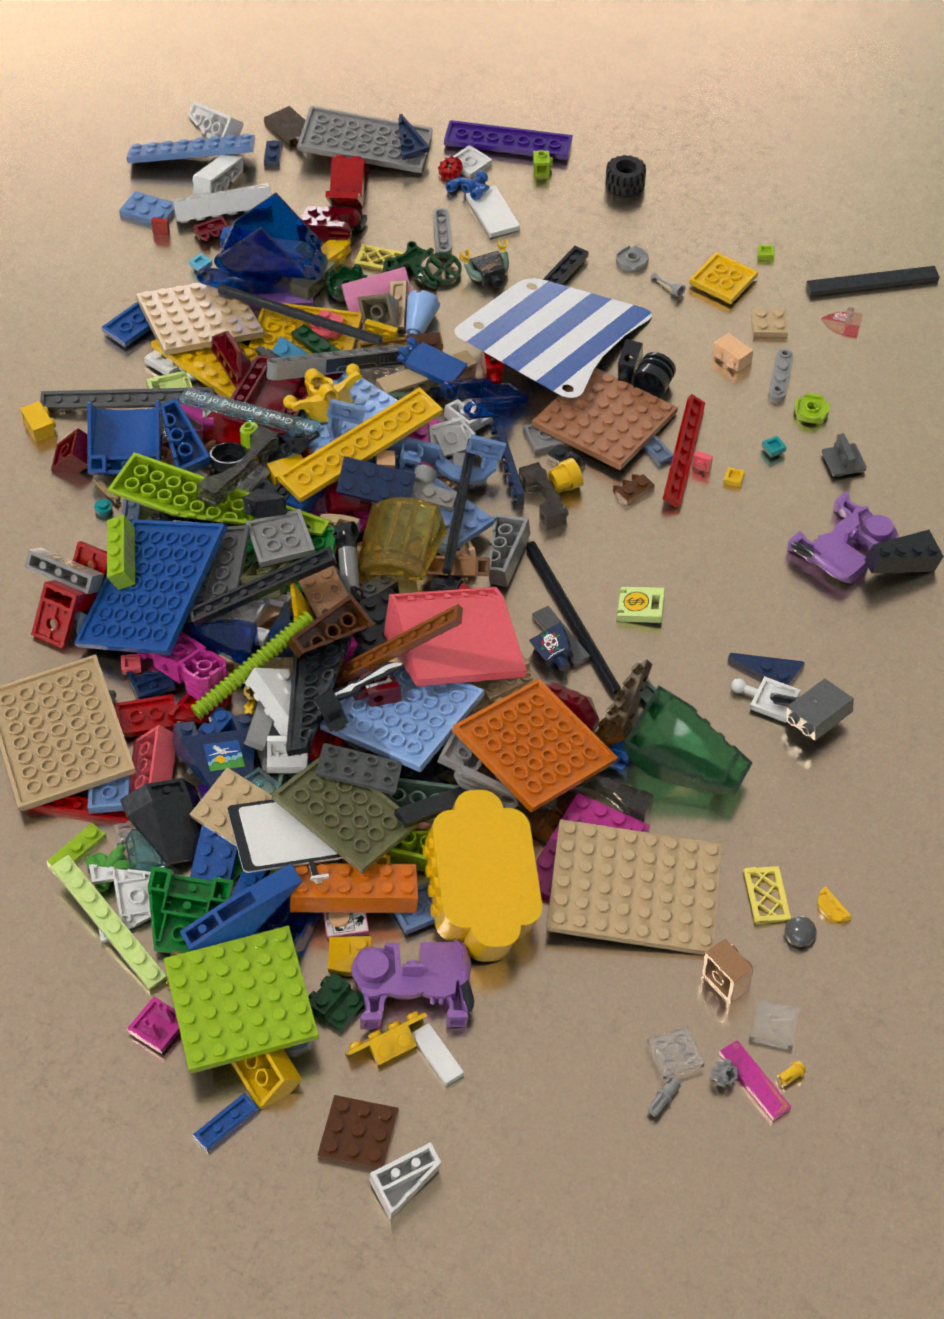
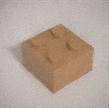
(727, 970)

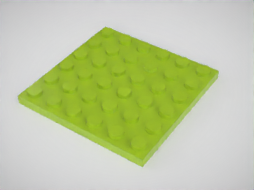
(240, 999)

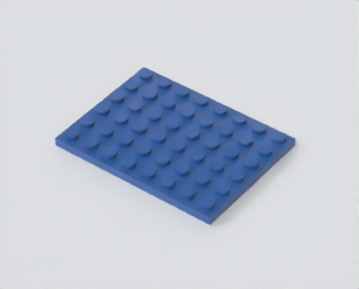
(168, 576)

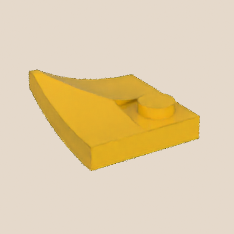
(343, 952)

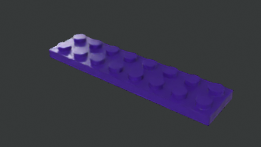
(507, 139)

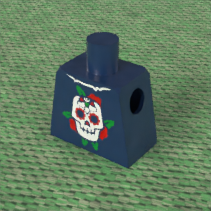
(554, 647)

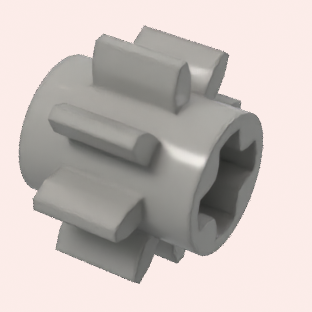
(724, 1072)

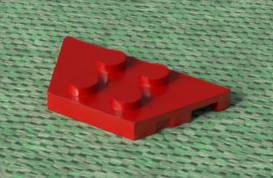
(183, 712)

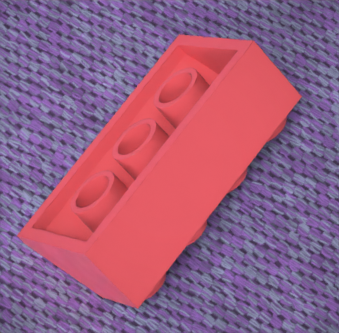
(153, 757)

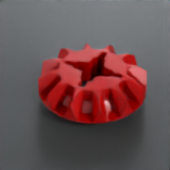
(445, 172)

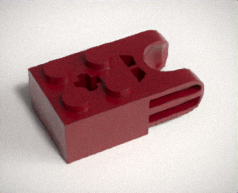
(331, 222)

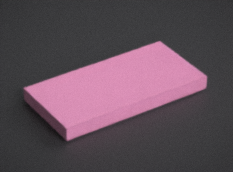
(372, 286)

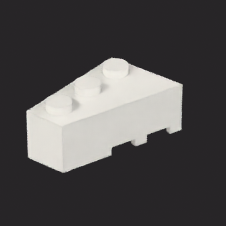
(404, 1178)

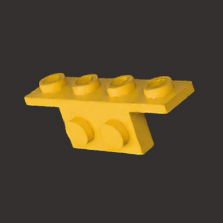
(390, 1042)

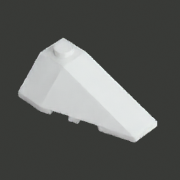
(214, 122)

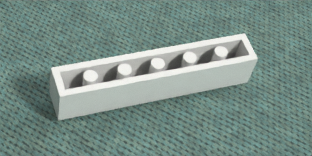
(220, 203)

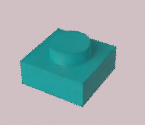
(774, 446)

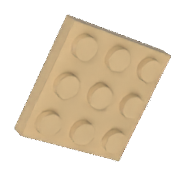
(226, 791)

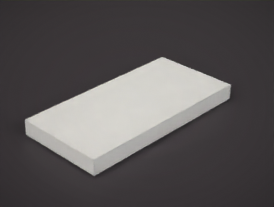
(494, 213)

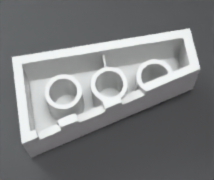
(218, 174)

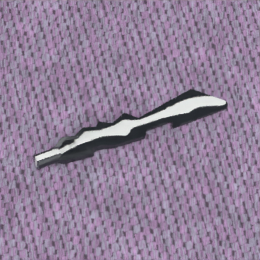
(379, 673)

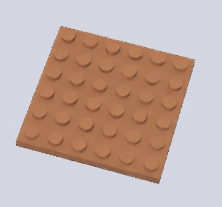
(606, 420)

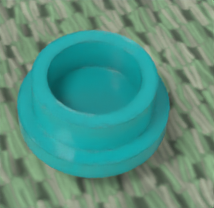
(103, 507)

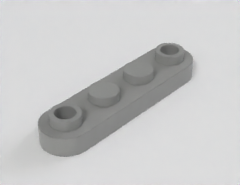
(442, 230)
(780, 375)

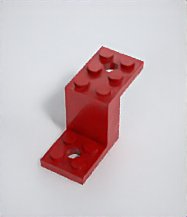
(347, 181)
(62, 601)

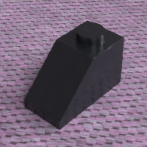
(264, 504)

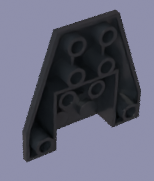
(164, 819)

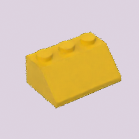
(268, 1077)

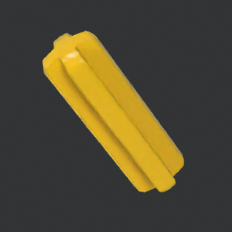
(250, 706)

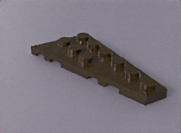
(616, 722)

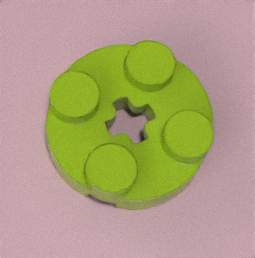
(808, 415)

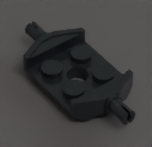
(297, 443)

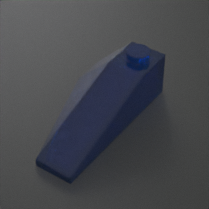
(232, 640)

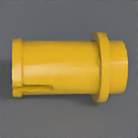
(791, 1073)

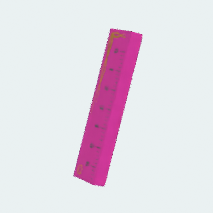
(756, 1081)

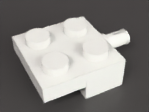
(455, 410)

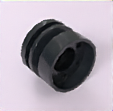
(654, 374)
(226, 456)

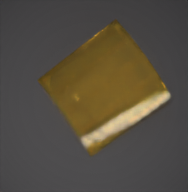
(401, 538)

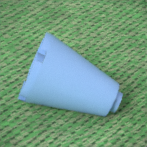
(420, 311)

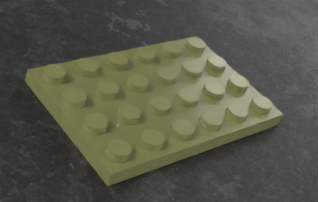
(346, 817)

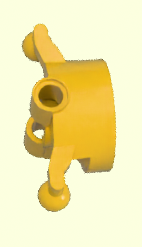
(321, 391)

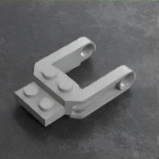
(467, 764)

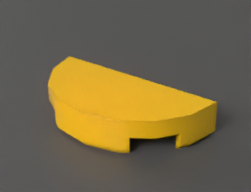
(831, 907)

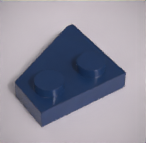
(150, 684)

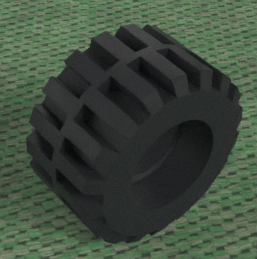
(625, 175)

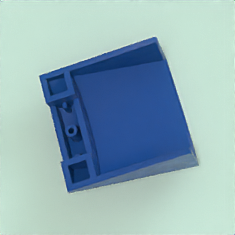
(120, 433)

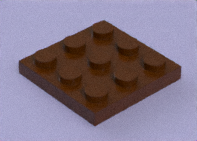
(358, 1133)

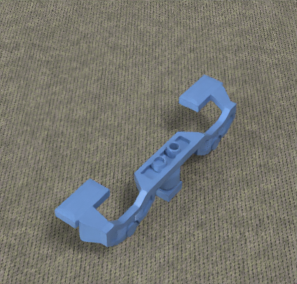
(414, 451)

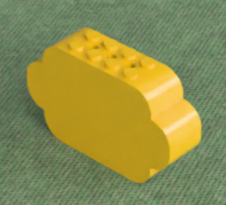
(482, 875)

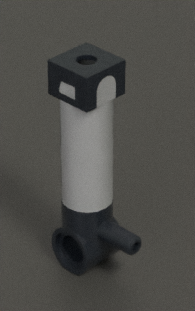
(348, 561)

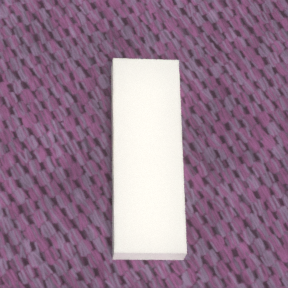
(437, 1054)

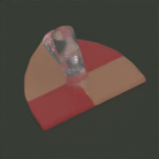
(844, 322)

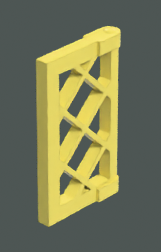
(375, 250)
(771, 917)

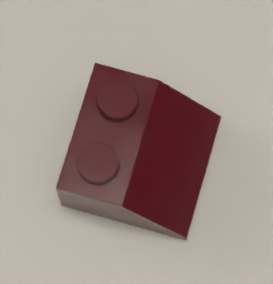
(71, 453)

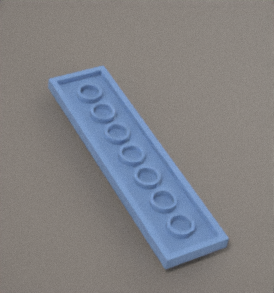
(189, 149)

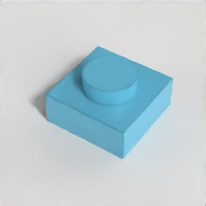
(200, 261)

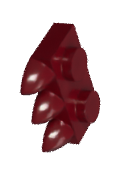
(210, 228)

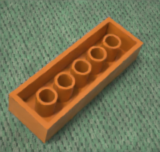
(377, 890)

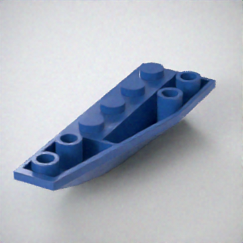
(243, 912)

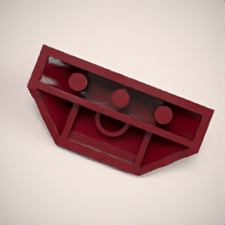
(230, 356)
(577, 702)

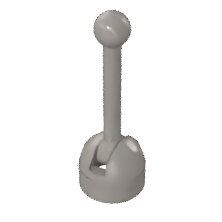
(677, 288)

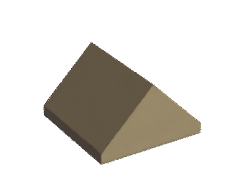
(379, 308)

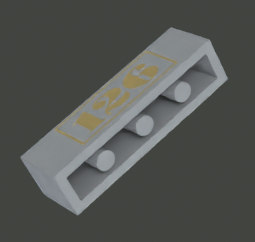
(64, 570)

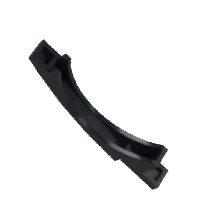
(331, 710)

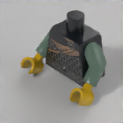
(488, 268)

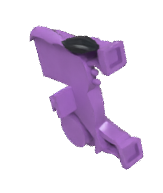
(836, 550)
(438, 975)

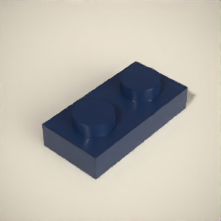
(273, 153)

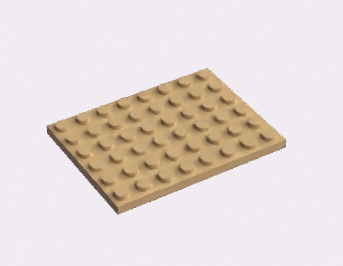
(61, 733)
(634, 887)

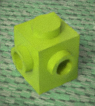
(542, 163)

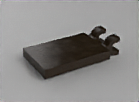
(286, 124)

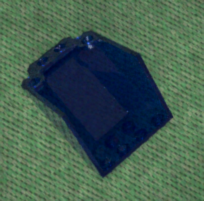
(273, 243)

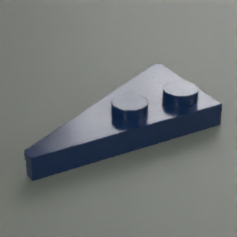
(411, 142)
(773, 668)

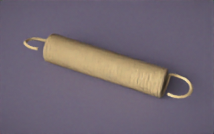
(103, 487)

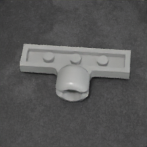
(425, 489)

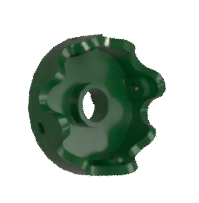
(342, 276)

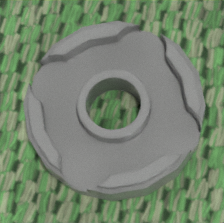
(624, 262)

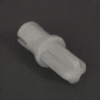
(664, 1096)

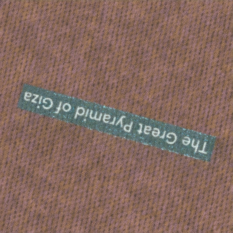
(248, 412)

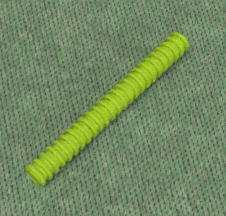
(256, 661)

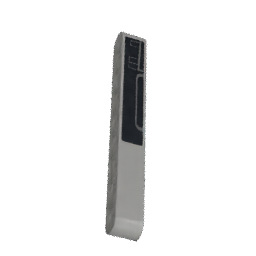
(333, 362)

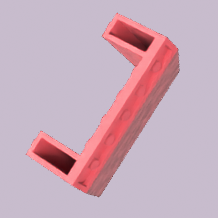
(473, 651)

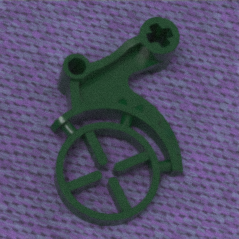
(415, 256)

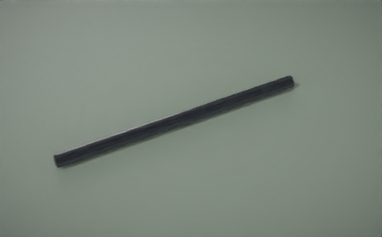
(300, 314)
(458, 513)
(573, 618)

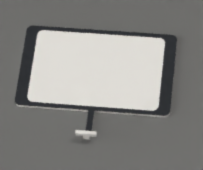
(273, 839)

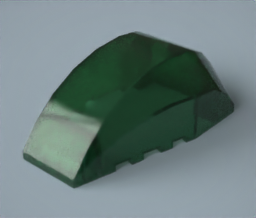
(683, 748)

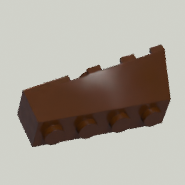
(336, 623)

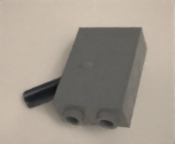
(817, 708)

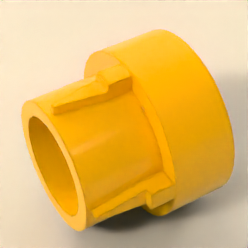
(566, 476)

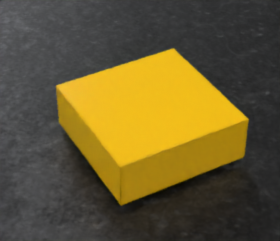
(734, 477)

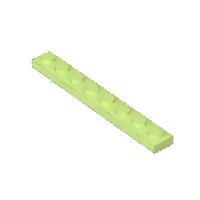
(109, 923)

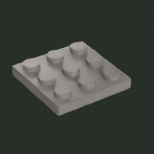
(280, 538)

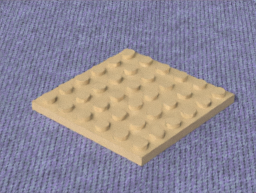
(191, 314)

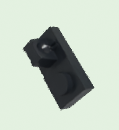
(560, 454)

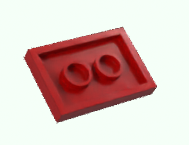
(142, 715)

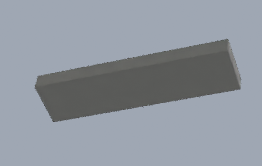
(546, 619)

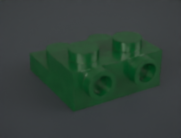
(336, 1003)

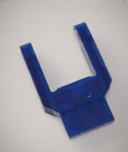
(240, 280)
(493, 400)

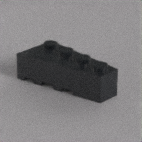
(905, 554)

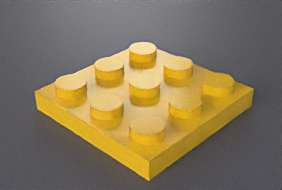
(723, 277)

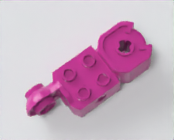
(191, 664)

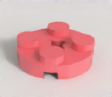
(326, 333)

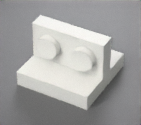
(278, 759)

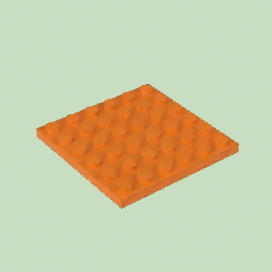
(534, 744)

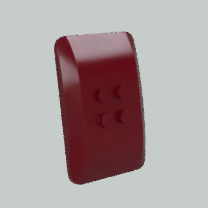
(266, 393)

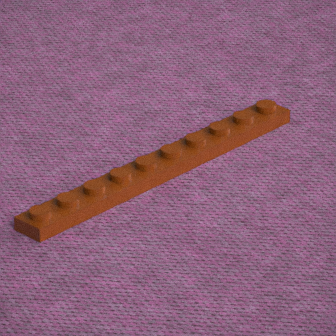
(400, 644)

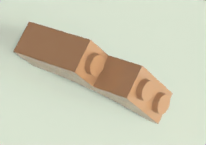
(462, 566)

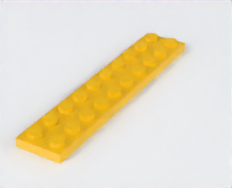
(360, 443)

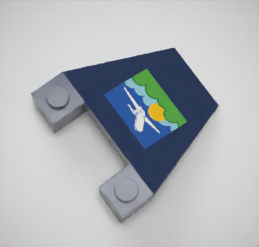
(214, 752)

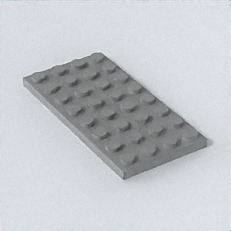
(351, 134)

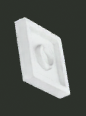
(472, 161)

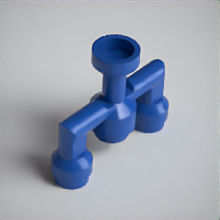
(475, 187)

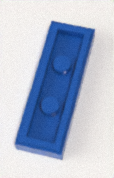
(226, 1122)

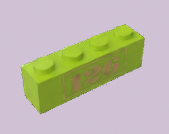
(120, 552)

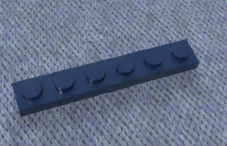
(508, 463)

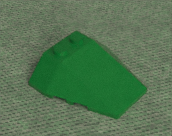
(178, 903)

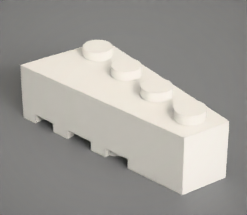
(274, 691)

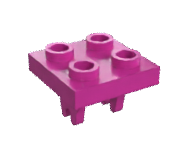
(155, 1025)

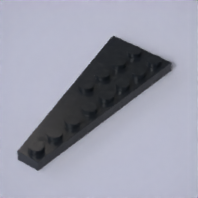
(311, 677)

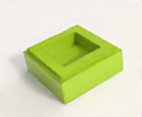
(765, 252)

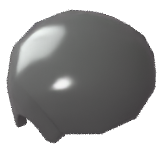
(800, 931)

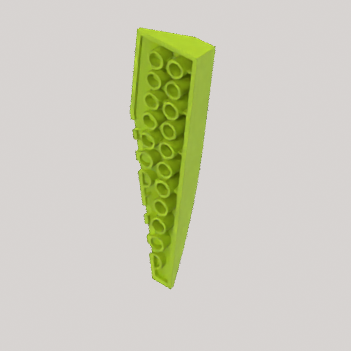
(175, 493)

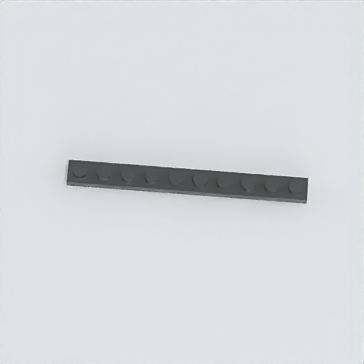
(112, 398)

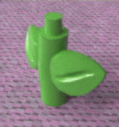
(114, 860)

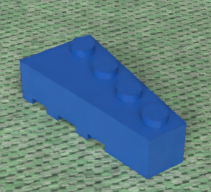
(183, 440)

